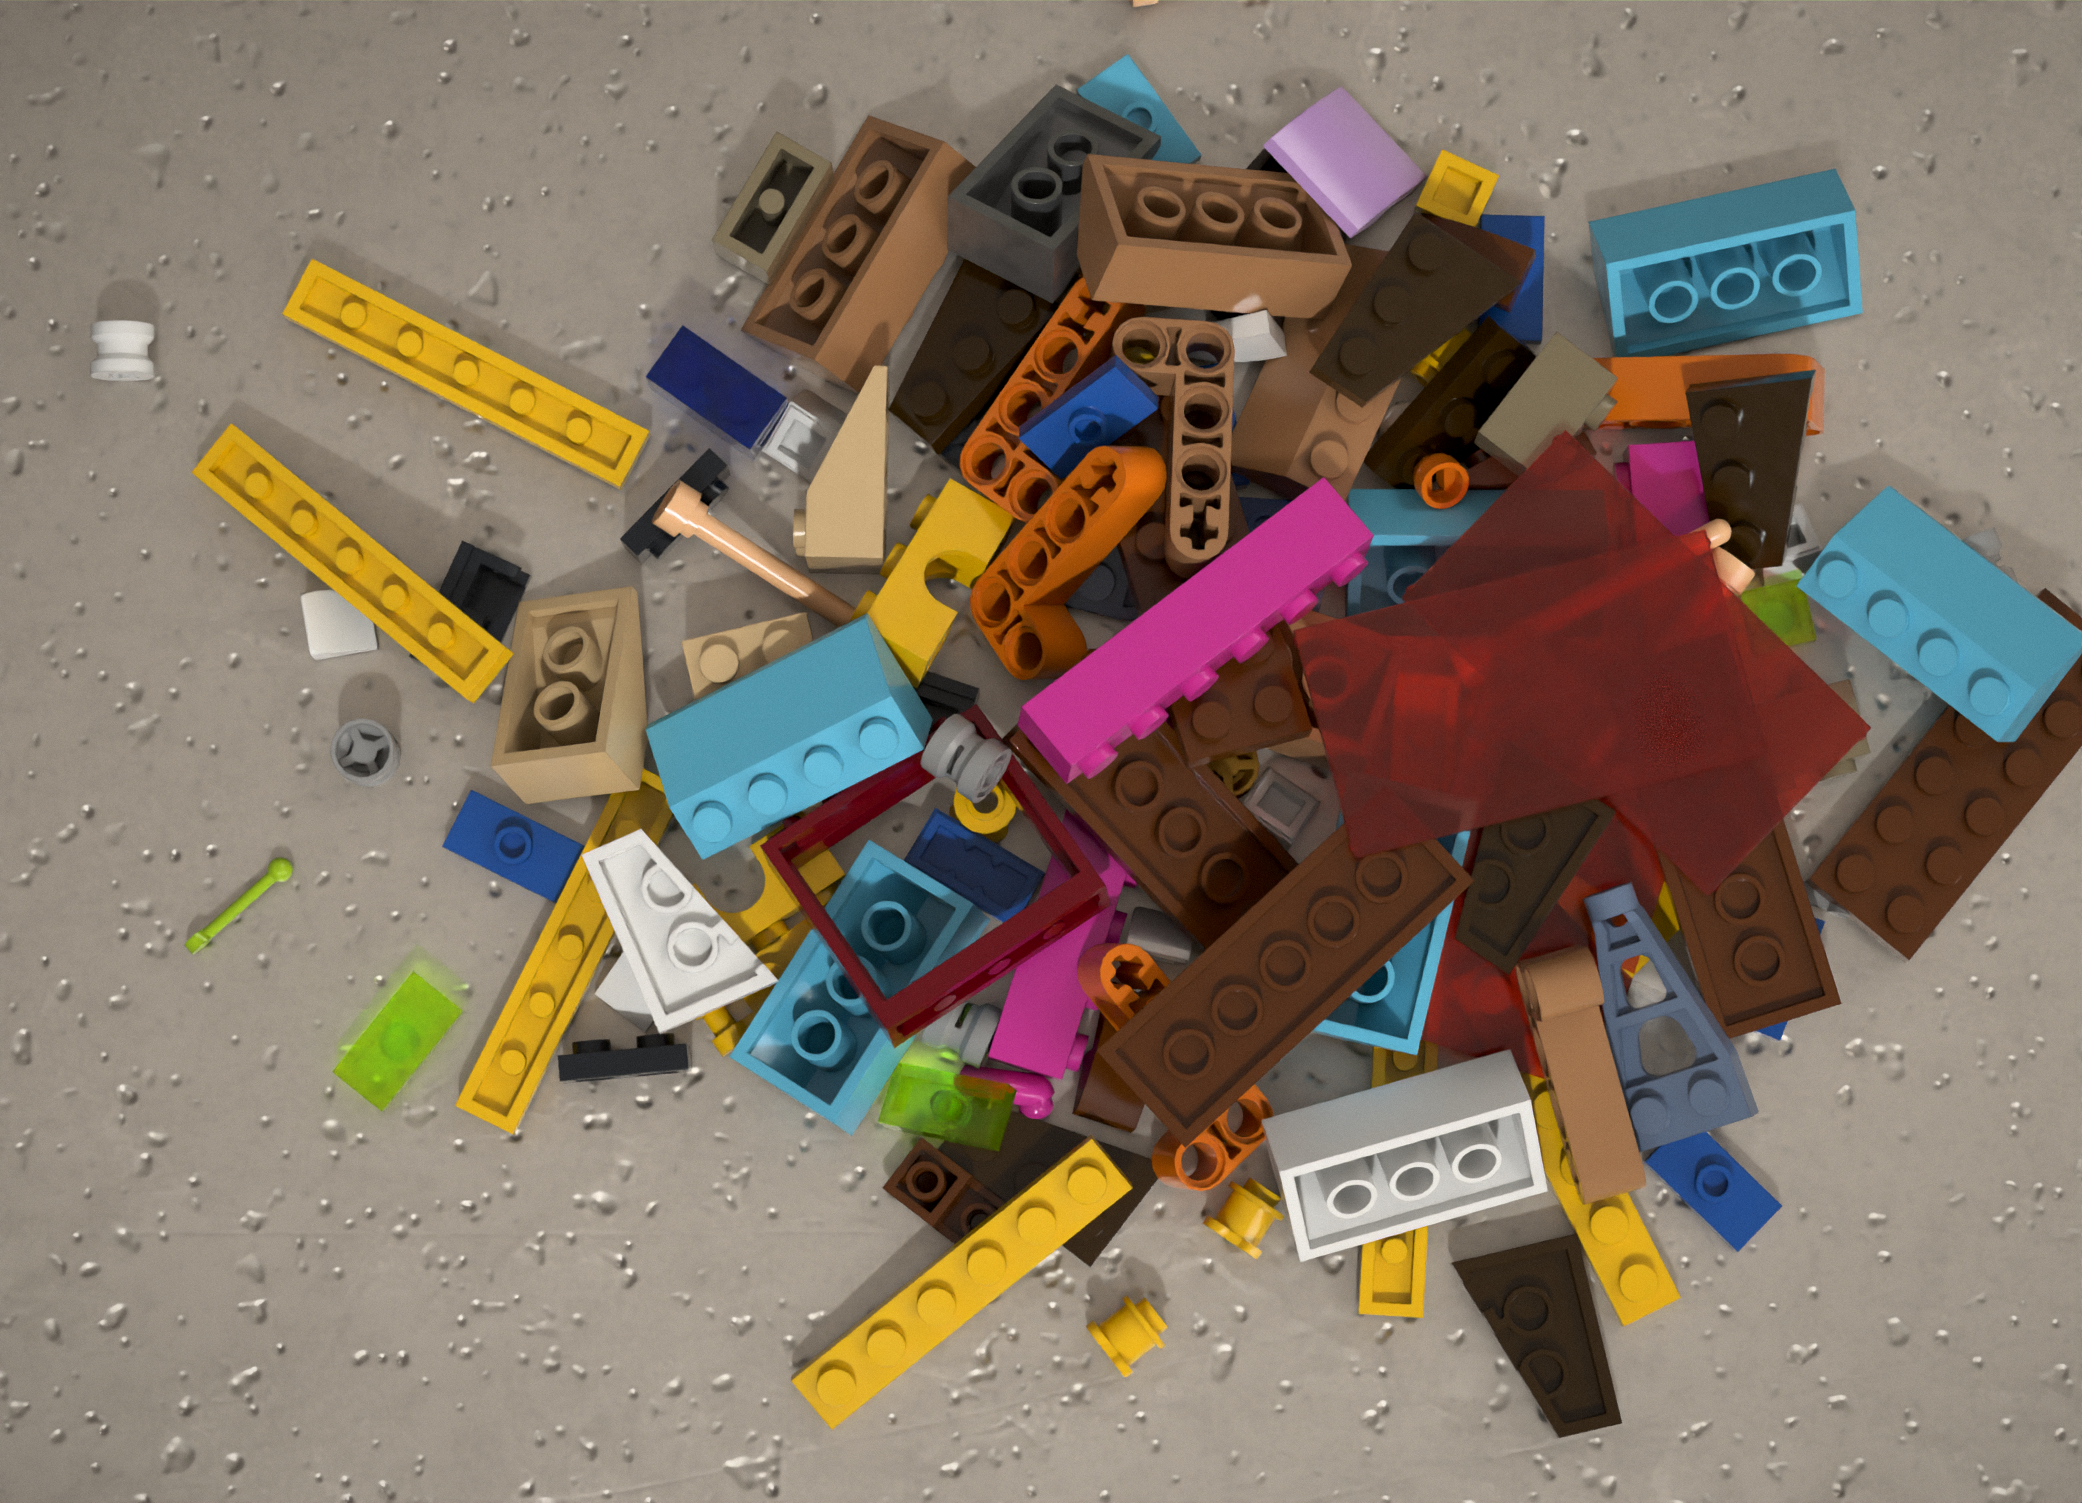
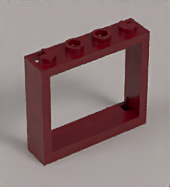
(982, 960)

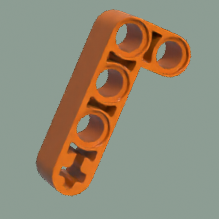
(1036, 380)
(1654, 387)
(1026, 586)
(1216, 1146)

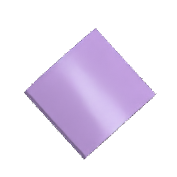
(1345, 161)

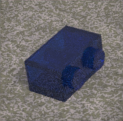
(717, 392)

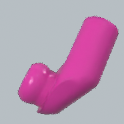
(1032, 1089)

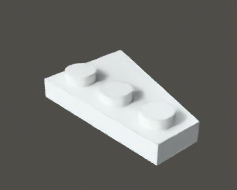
(670, 934)

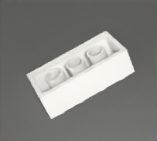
(1405, 1155)

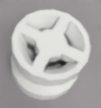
(122, 350)

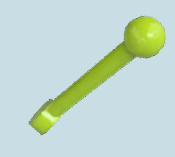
(279, 870)

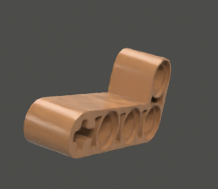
(1189, 447)
(1579, 1070)

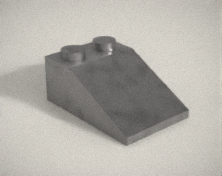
(1024, 197)

